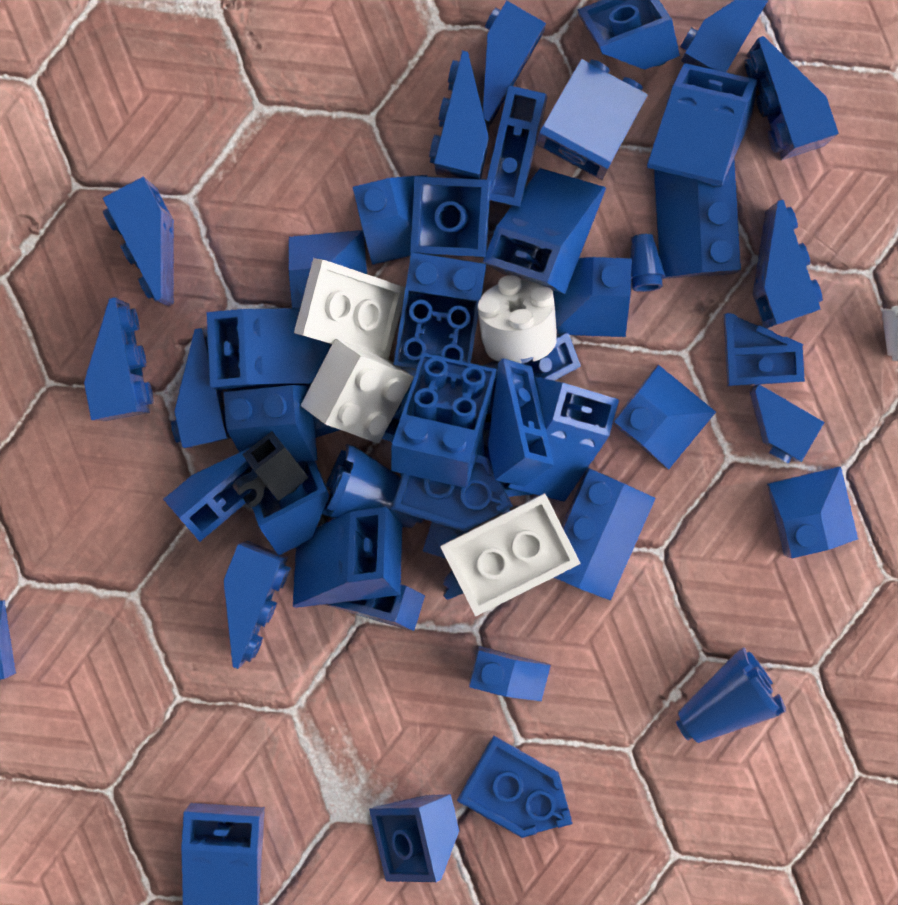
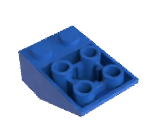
(793, 104)
(703, 124)
(464, 137)
(547, 231)
(148, 234)
(781, 277)
(439, 309)
(260, 350)
(115, 372)
(443, 420)
(576, 430)
(350, 559)
(249, 591)
(222, 854)

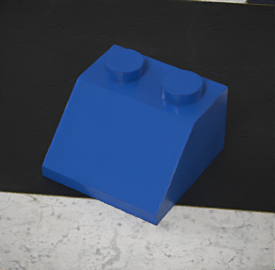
(259, 411)

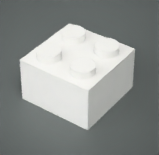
(356, 391)

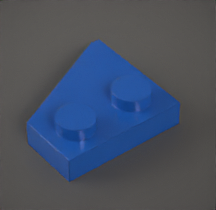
(760, 355)

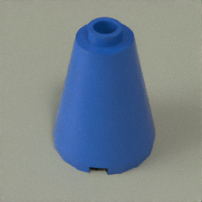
(362, 484)
(730, 700)

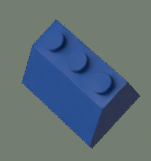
(697, 225)
(603, 531)

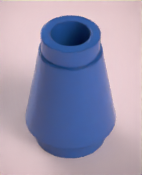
(646, 264)

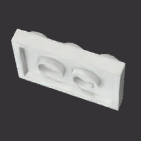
(350, 308)
(510, 554)

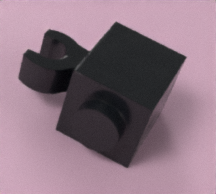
(271, 468)

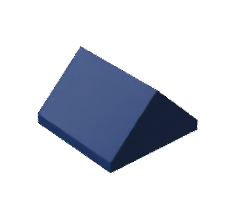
(450, 216)

